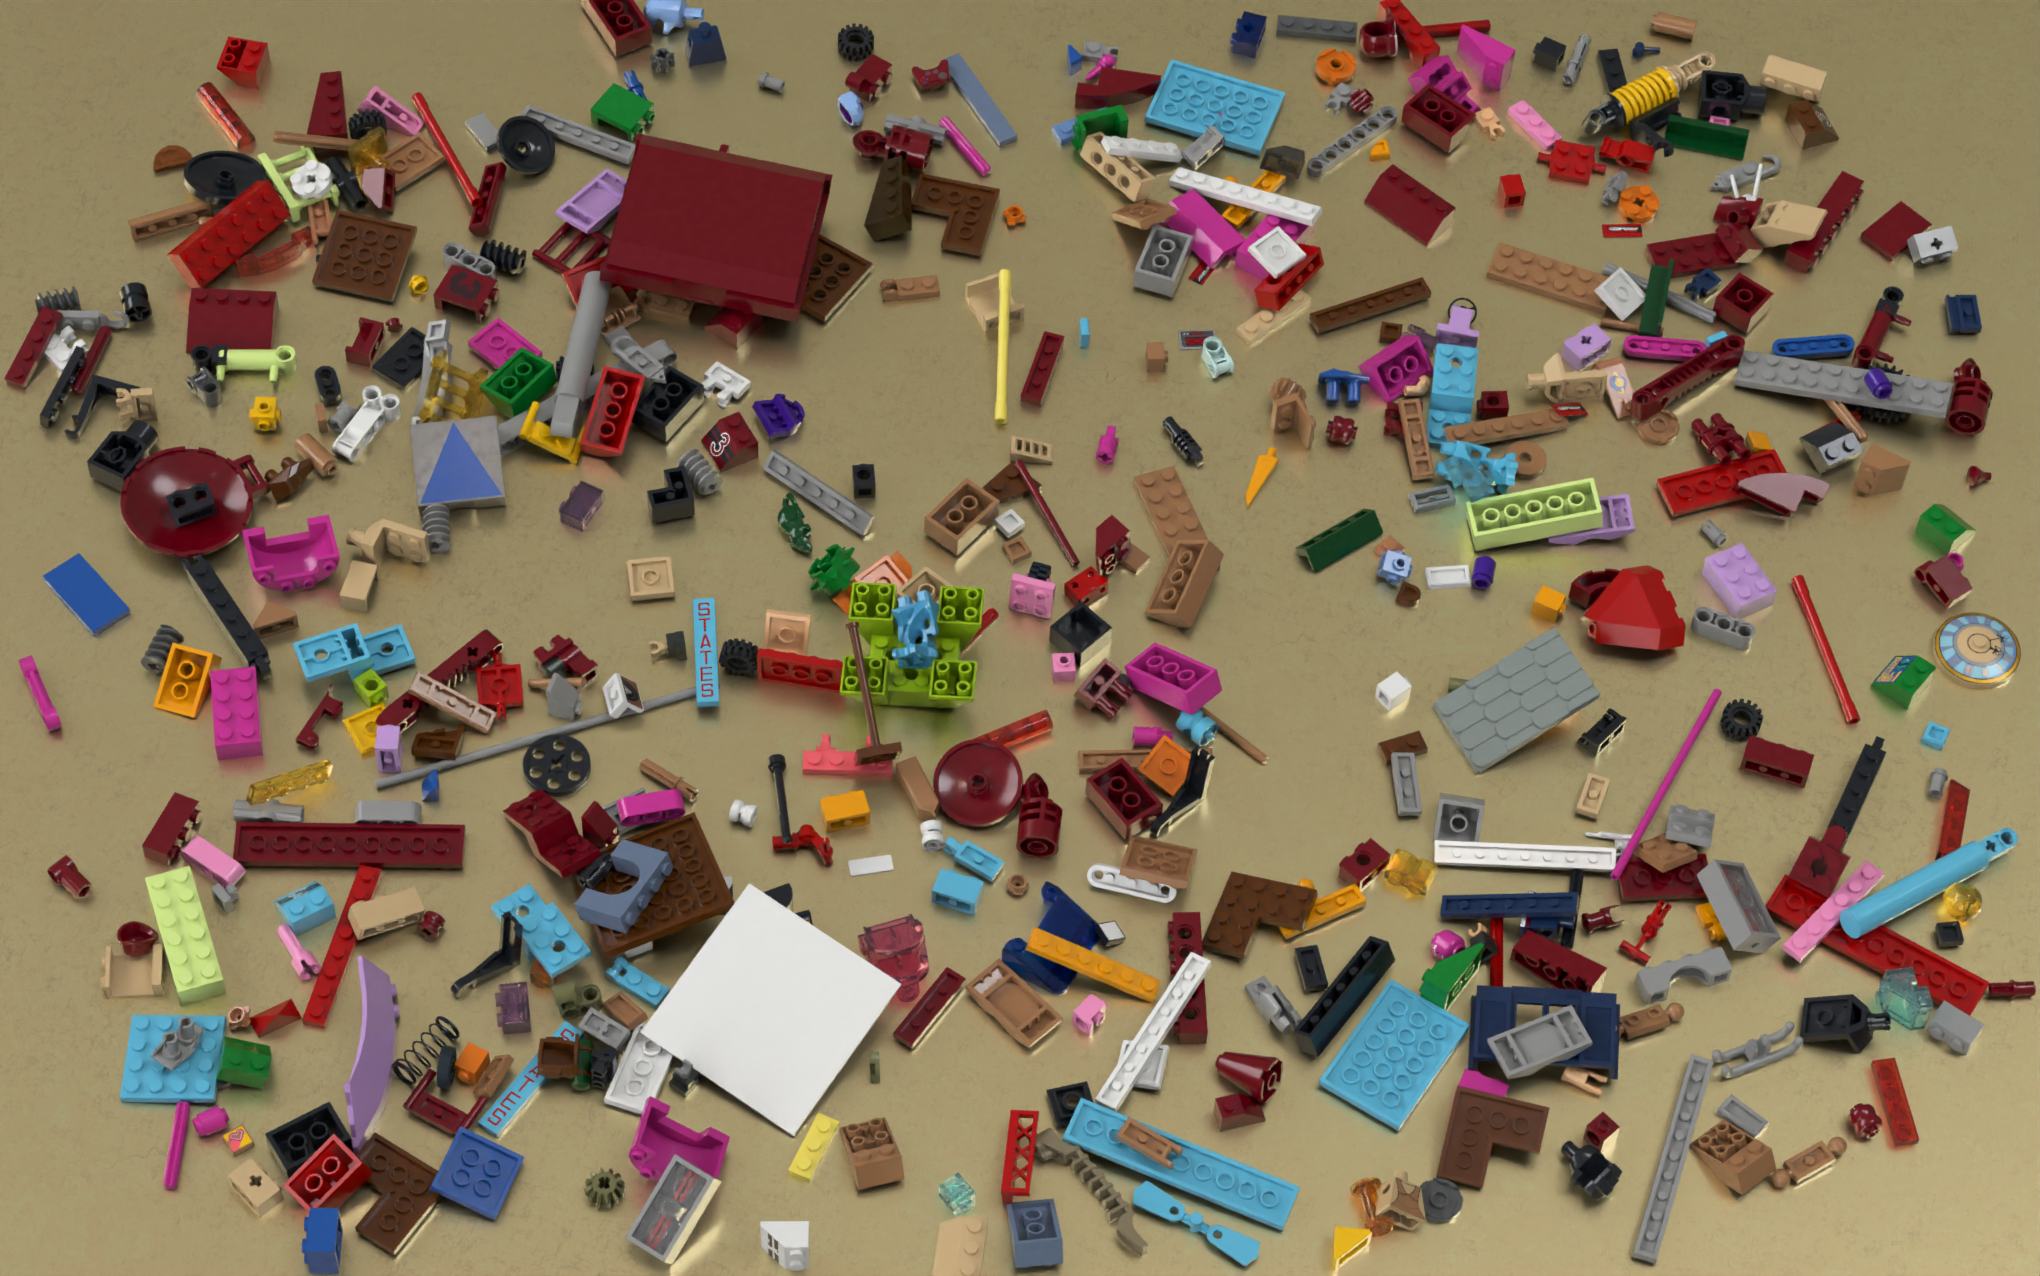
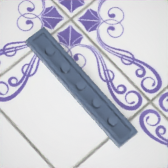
(980, 101)

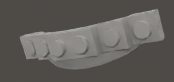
(434, 344)

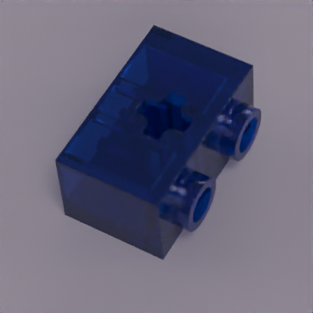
(1249, 34)

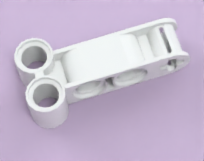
(367, 422)

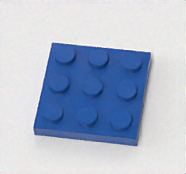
(477, 1173)

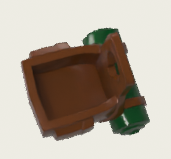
(566, 1059)

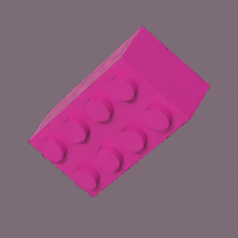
(1296, 231)
(1173, 678)
(236, 713)

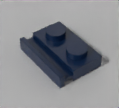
(1963, 314)

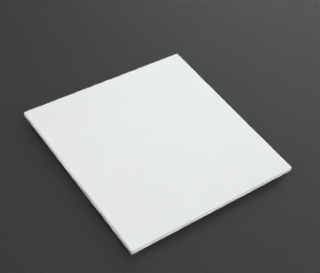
(771, 1009)

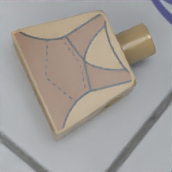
(1401, 1202)

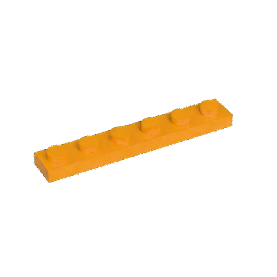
(1093, 964)

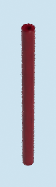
(1047, 513)

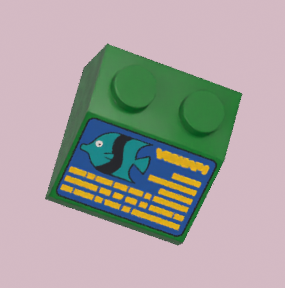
(1904, 679)

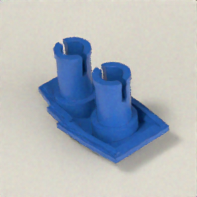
(1335, 377)

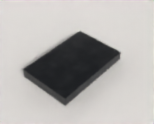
(403, 361)

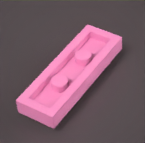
(1534, 124)

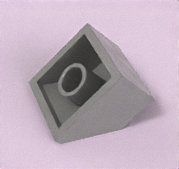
(1458, 818)

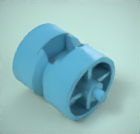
(1199, 727)

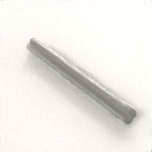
(1672, 298)

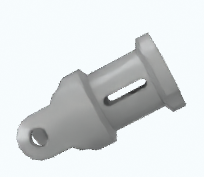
(342, 416)

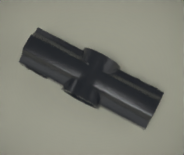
(347, 184)

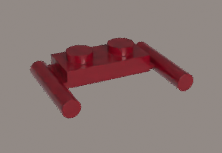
(439, 1112)

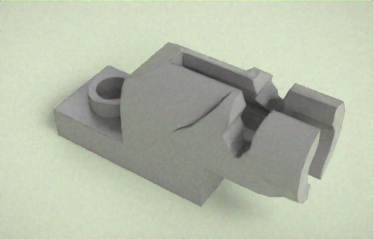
(1273, 1004)

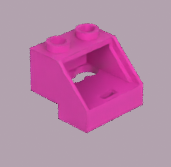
(1451, 83)

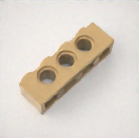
(1119, 170)

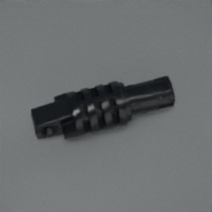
(1183, 441)

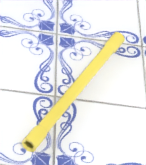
(1001, 405)

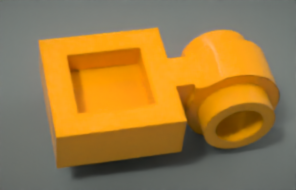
(1709, 920)

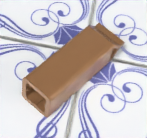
(918, 789)

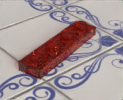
(1895, 1102)

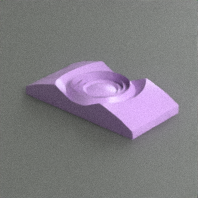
(594, 203)
(1616, 522)

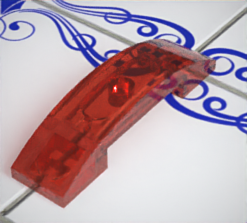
(252, 265)

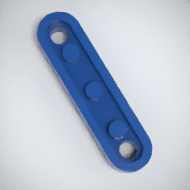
(1814, 346)

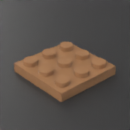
(1158, 862)

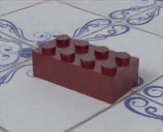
(619, 24)

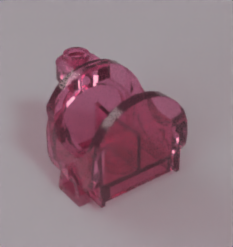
(899, 952)

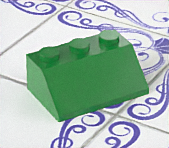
(519, 382)

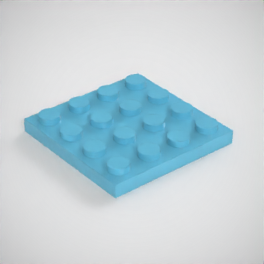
(189, 1082)

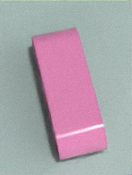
(212, 862)

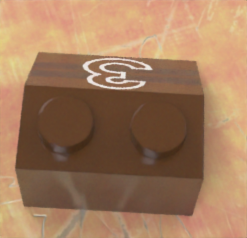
(1809, 124)

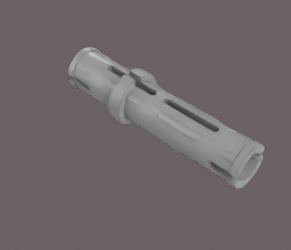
(1574, 65)

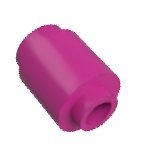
(210, 1121)

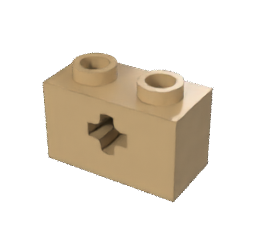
(255, 1187)

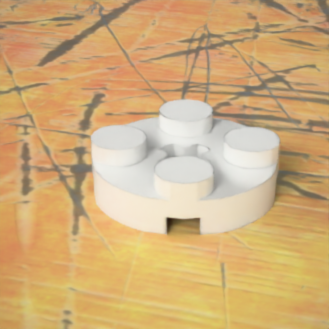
(310, 171)

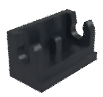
(1603, 732)

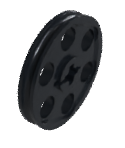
(555, 757)

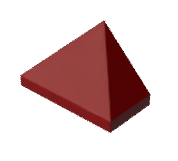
(275, 1018)

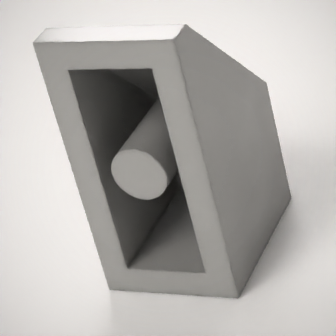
(563, 699)

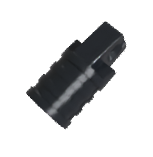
(595, 872)

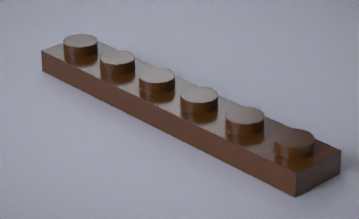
(1370, 305)

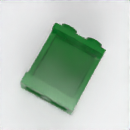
(623, 111)
(1109, 121)

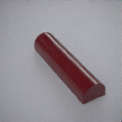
(489, 191)

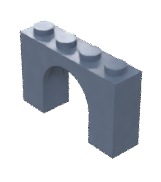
(622, 909)

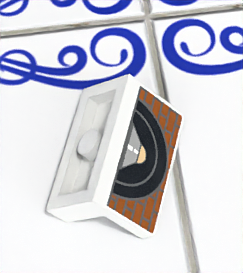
(620, 694)

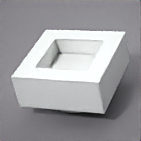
(1009, 523)

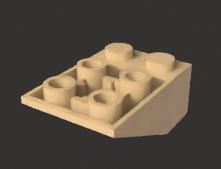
(1786, 223)

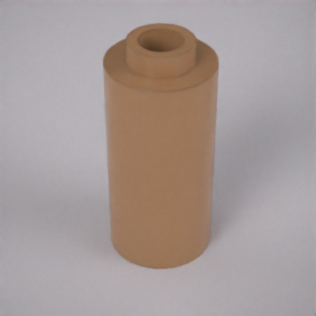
(1674, 25)
(322, 460)

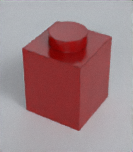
(1511, 190)

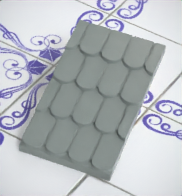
(1515, 700)

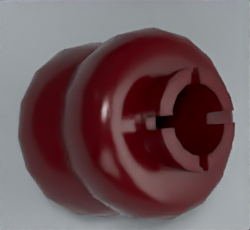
(1341, 430)
(1864, 1120)

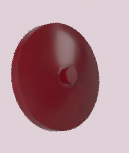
(978, 782)

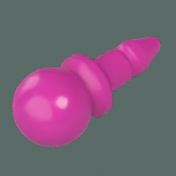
(1106, 61)

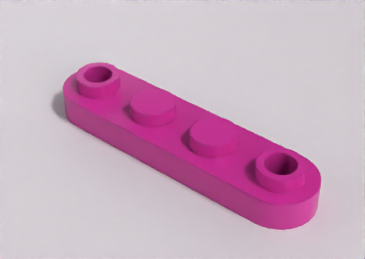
(1662, 347)

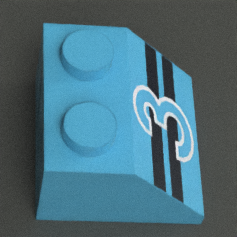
(306, 908)

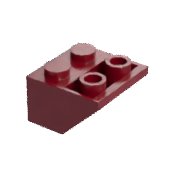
(1112, 545)

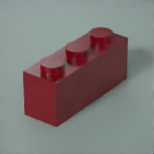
(1777, 761)
(172, 829)

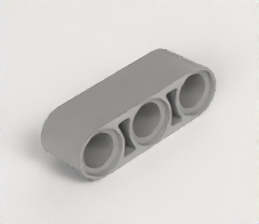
(465, 258)
(1735, 634)
(388, 812)

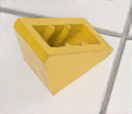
(1348, 1243)

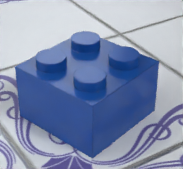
(323, 1240)

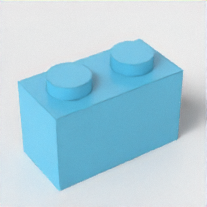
(957, 891)

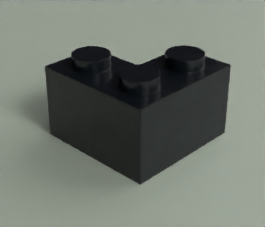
(674, 500)

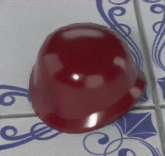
(136, 938)

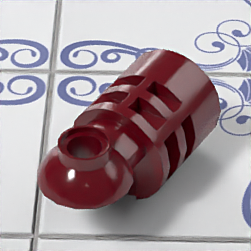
(910, 143)
(1968, 400)
(1038, 820)

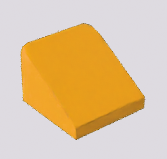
(1757, 442)

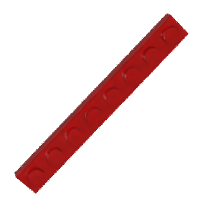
(339, 951)

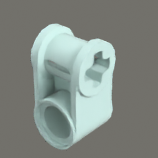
(1216, 357)

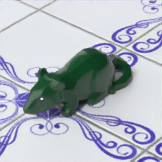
(791, 522)

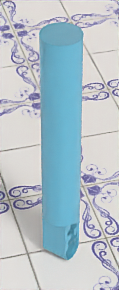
(1925, 883)

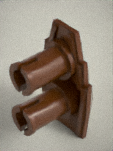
(289, 479)

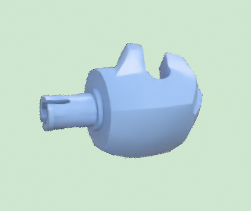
(671, 12)

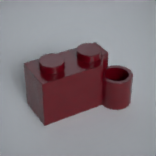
(870, 78)
(1738, 237)
(1944, 580)

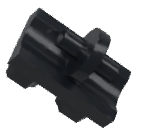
(603, 1066)

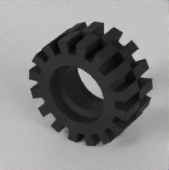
(855, 33)
(359, 122)
(739, 657)
(1741, 709)

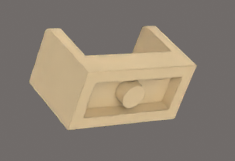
(357, 585)

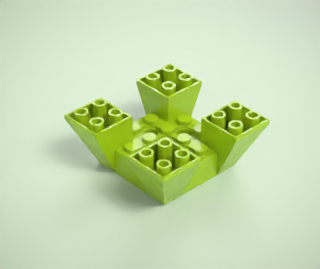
(945, 683)

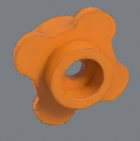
(1014, 215)

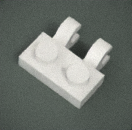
(58, 352)
(727, 380)

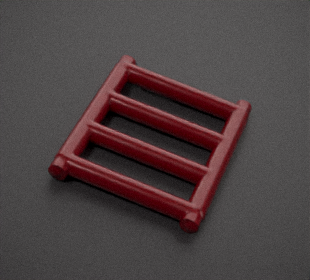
(557, 263)

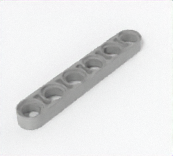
(1354, 143)

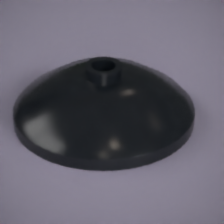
(531, 138)

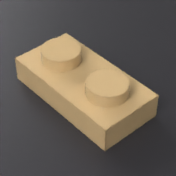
(1592, 795)

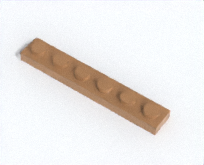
(1507, 427)

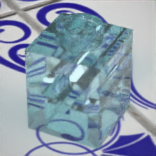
(957, 1194)

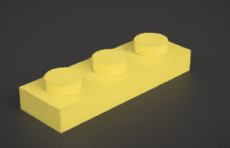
(813, 1147)

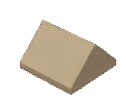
(923, 580)

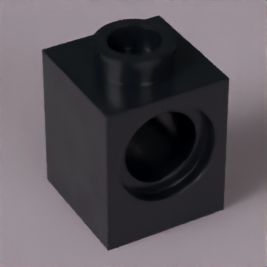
(867, 487)

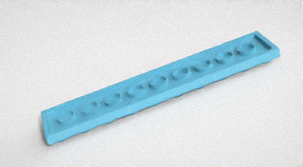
(1194, 1171)

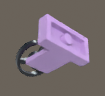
(1459, 323)

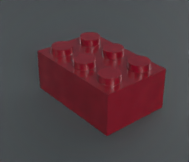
(1123, 798)

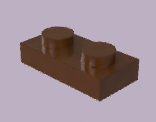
(1407, 743)

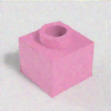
(1063, 667)

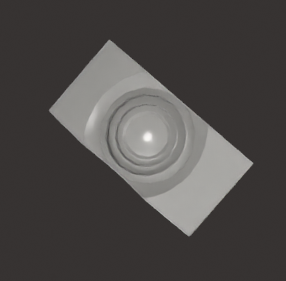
(1540, 1042)

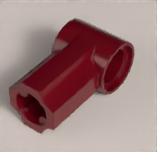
(67, 874)

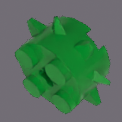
(833, 570)

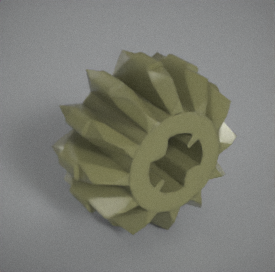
(612, 1187)

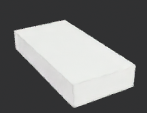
(1447, 577)

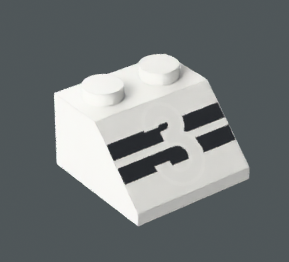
(787, 1243)

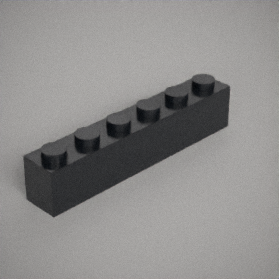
(1344, 996)

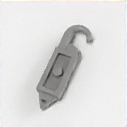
(1744, 174)
(91, 320)
(639, 360)

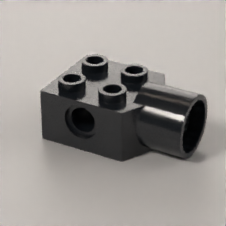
(1729, 95)
(121, 453)

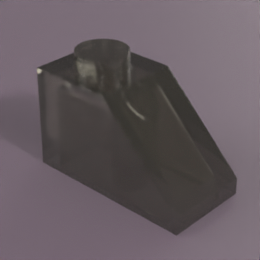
(1284, 161)

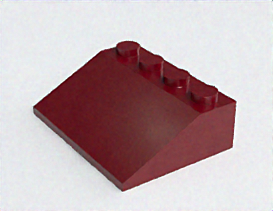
(232, 318)

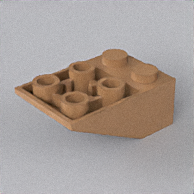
(872, 1153)
(1735, 1156)

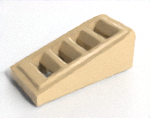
(1030, 457)

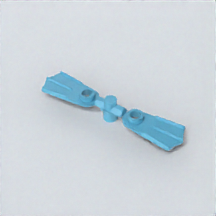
(1160, 1203)

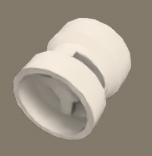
(743, 813)
(931, 832)

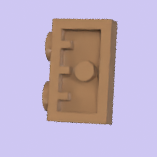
(1293, 411)

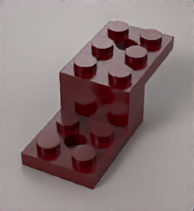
(551, 833)

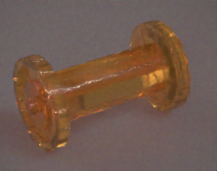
(1367, 1191)

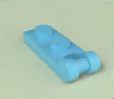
(637, 983)

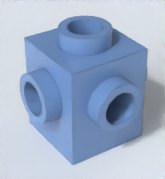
(1394, 566)

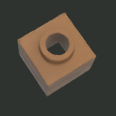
(1156, 357)

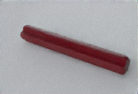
(92, 358)

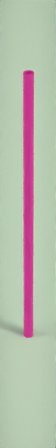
(1665, 785)

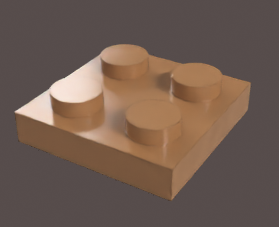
(1665, 853)

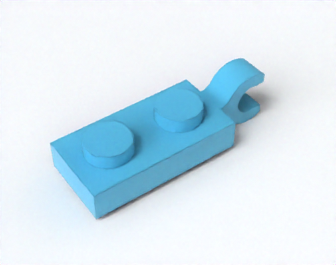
(974, 858)

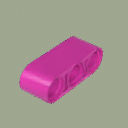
(651, 807)

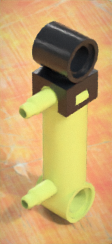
(222, 360)

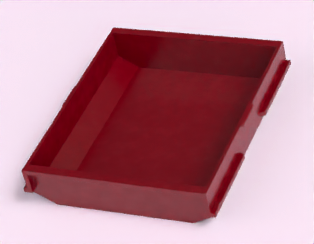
(717, 228)

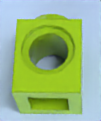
(368, 681)

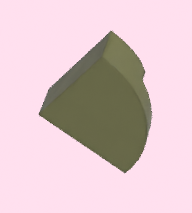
(874, 1068)

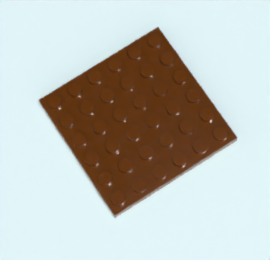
(685, 897)

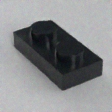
(1311, 968)

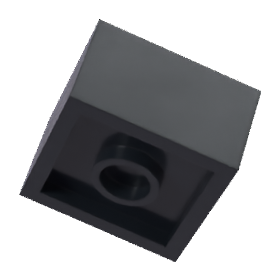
(1080, 633)

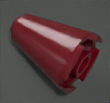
(1251, 1073)

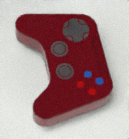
(932, 78)

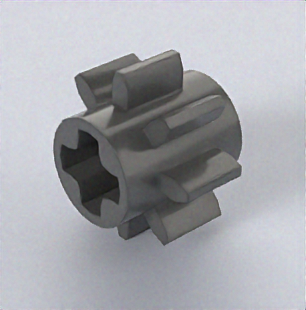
(662, 60)

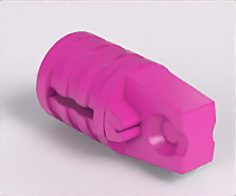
(1107, 446)
(1149, 736)

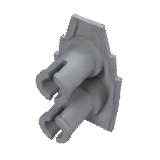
(178, 1045)

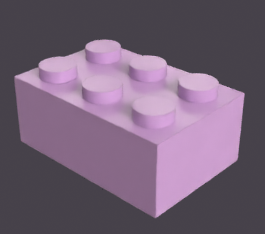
(1739, 581)

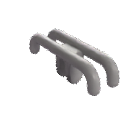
(1758, 1052)

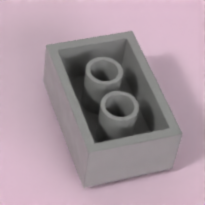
(1163, 260)

